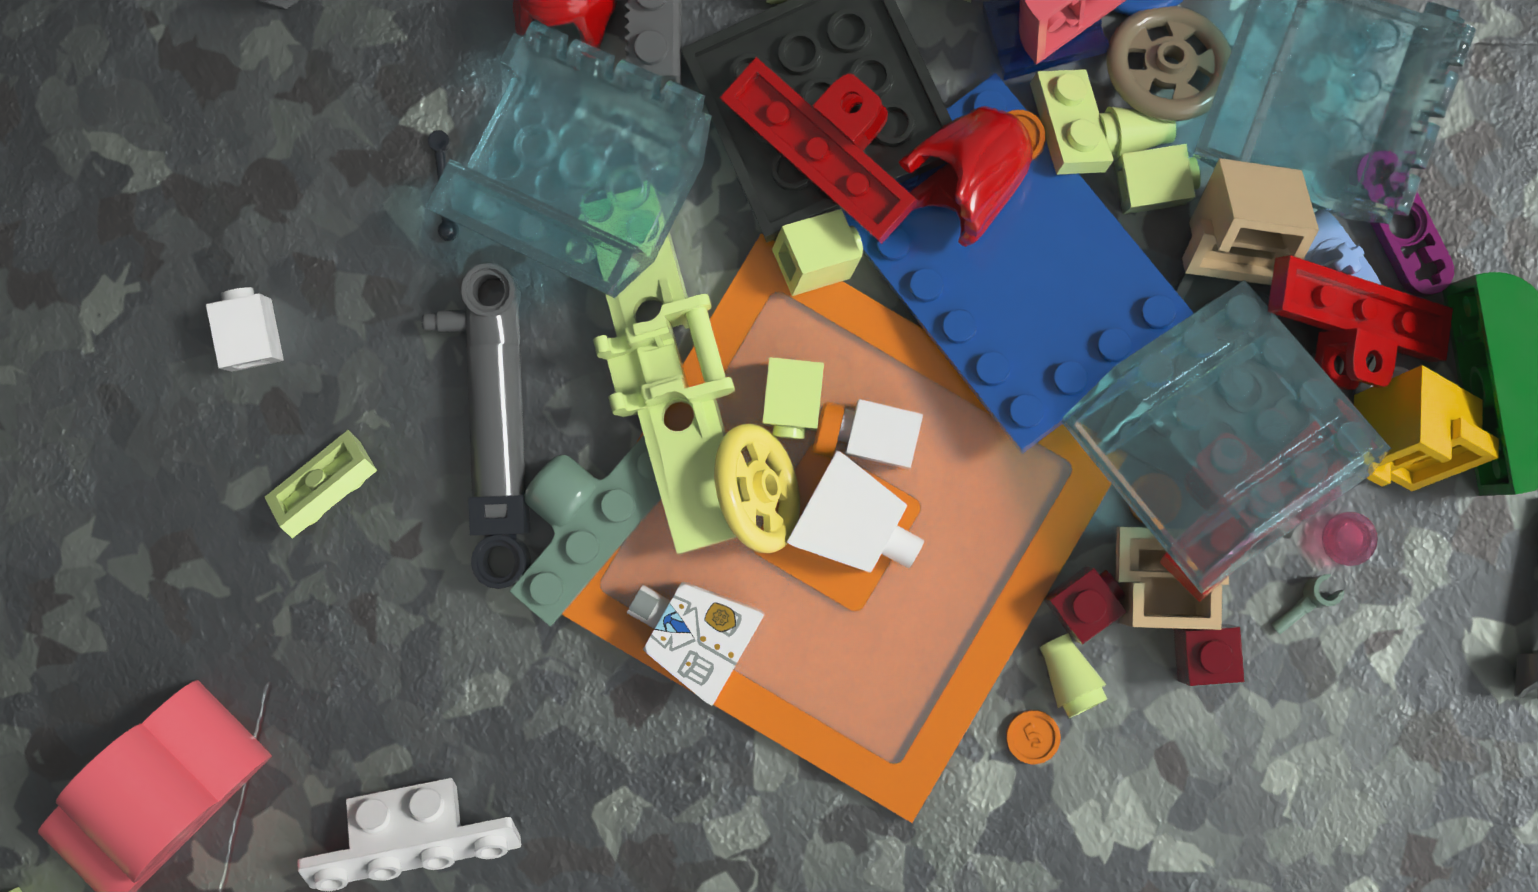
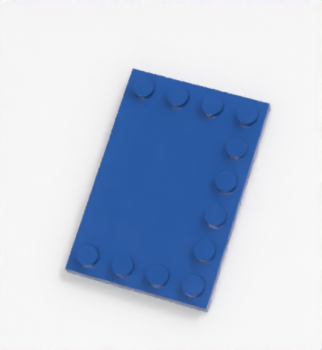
(1038, 299)

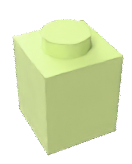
(1156, 178)
(817, 251)
(792, 397)

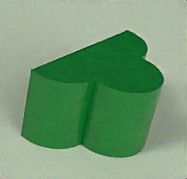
(1498, 362)

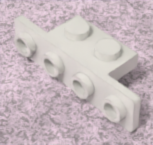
(406, 832)

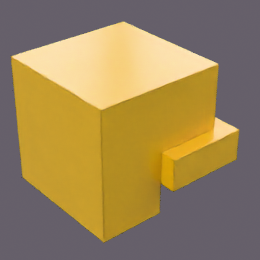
(1429, 427)

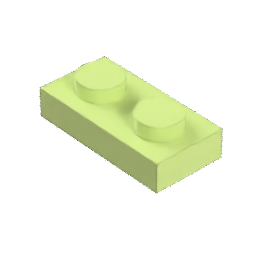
(1071, 122)
(320, 484)

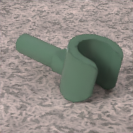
(1311, 600)

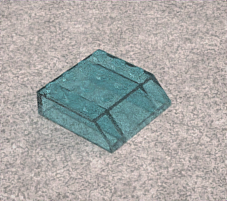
(1224, 435)

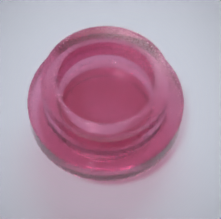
(1349, 538)

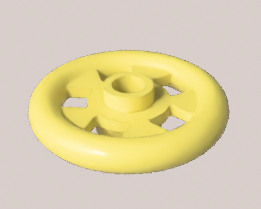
(755, 488)

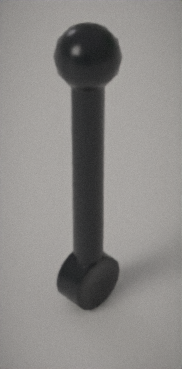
(440, 143)

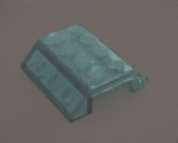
(1339, 97)
(579, 161)

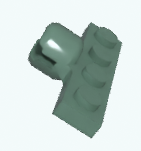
(588, 523)

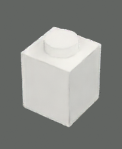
(244, 330)
(880, 433)

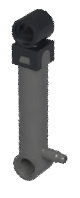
(494, 420)

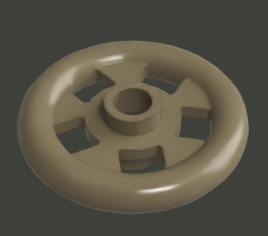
(1135, 84)

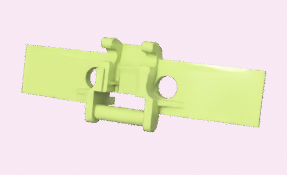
(652, 377)

